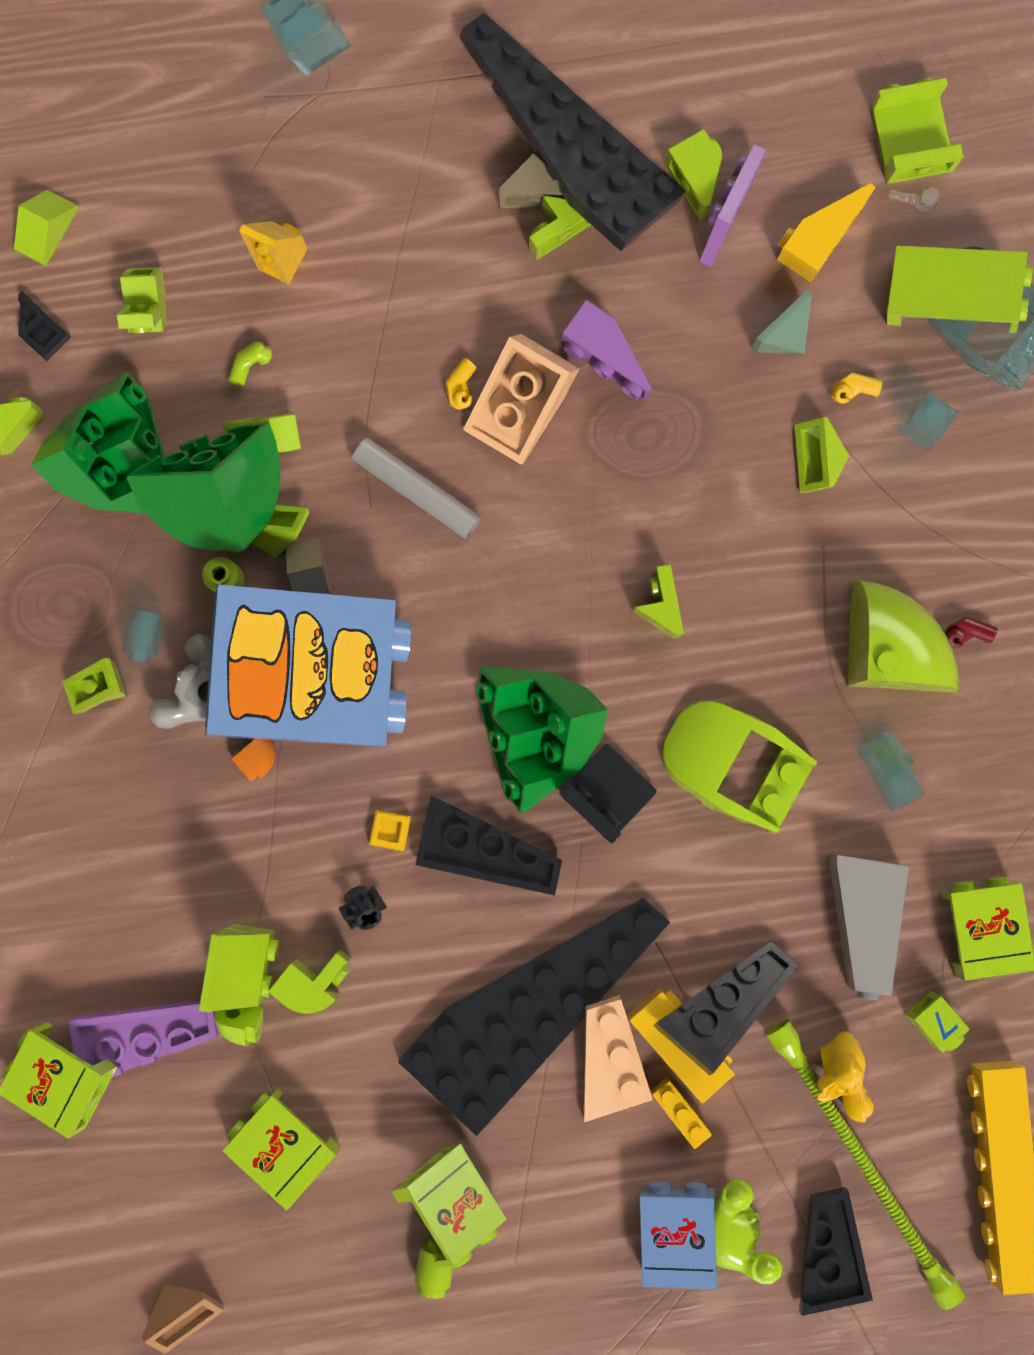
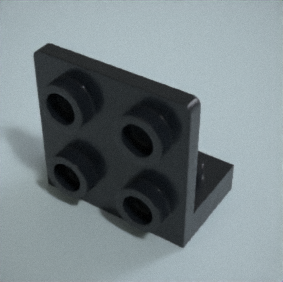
(608, 792)

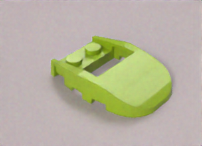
(704, 748)

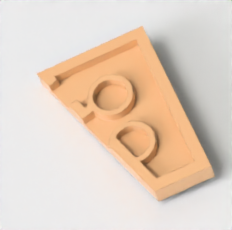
(612, 1063)

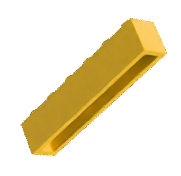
(1007, 1172)

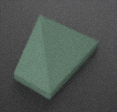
(788, 331)

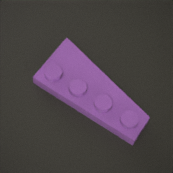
(140, 1034)

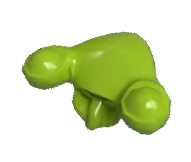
(737, 1235)

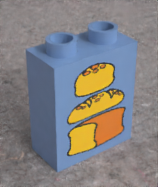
(305, 667)

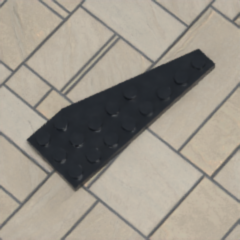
(595, 164)
(505, 1030)

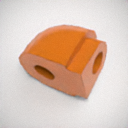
(255, 758)

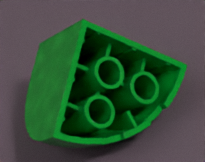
(213, 490)

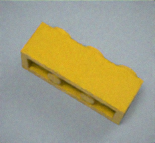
(681, 1112)

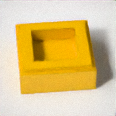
(390, 830)

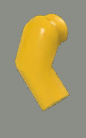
(854, 384)
(457, 387)

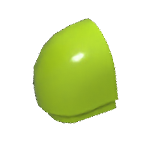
(240, 1025)

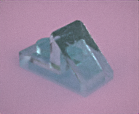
(891, 770)

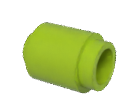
(215, 567)
(430, 1280)

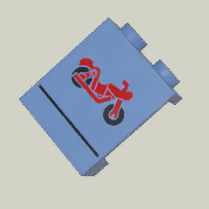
(678, 1236)

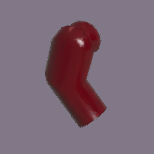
(968, 628)

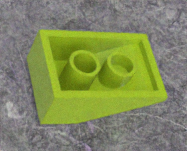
(238, 968)

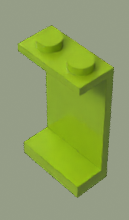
(959, 285)

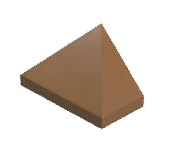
(177, 1316)

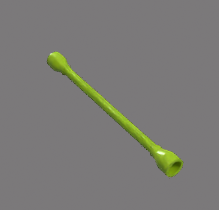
(941, 1283)

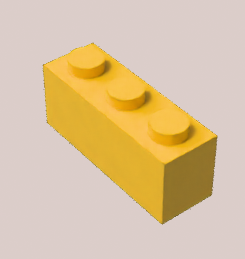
(652, 1010)

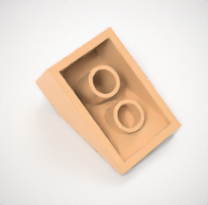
(520, 397)

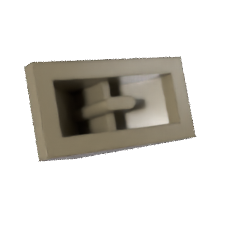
(529, 185)
(307, 567)

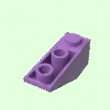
(601, 343)

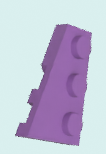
(733, 195)

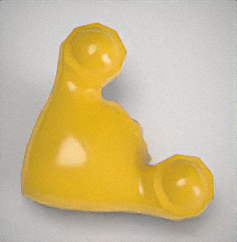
(844, 1076)

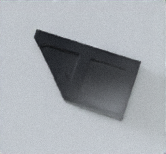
(39, 329)

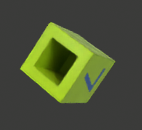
(938, 1022)

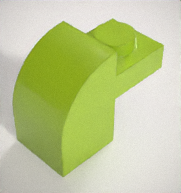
(143, 300)
(306, 992)

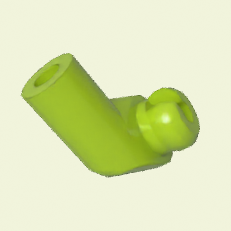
(245, 359)

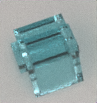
(305, 32)

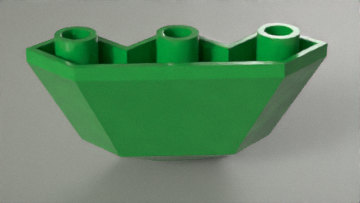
(101, 446)
(537, 729)

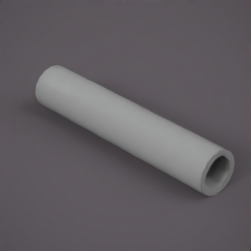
(416, 488)

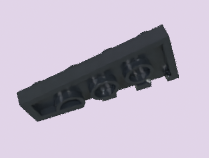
(475, 849)
(722, 1013)

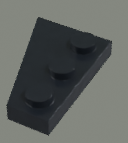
(833, 1256)

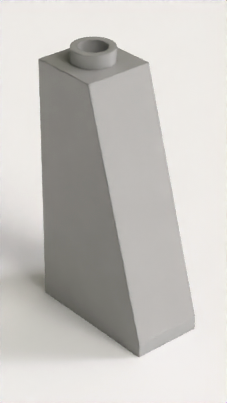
(869, 918)

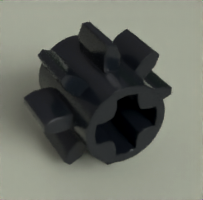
(362, 907)

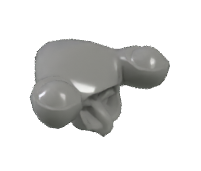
(190, 688)

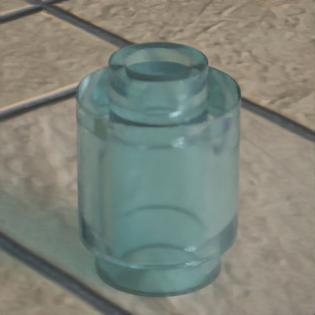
(143, 636)

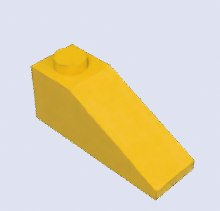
(818, 234)
(275, 248)

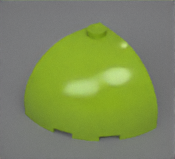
(897, 643)

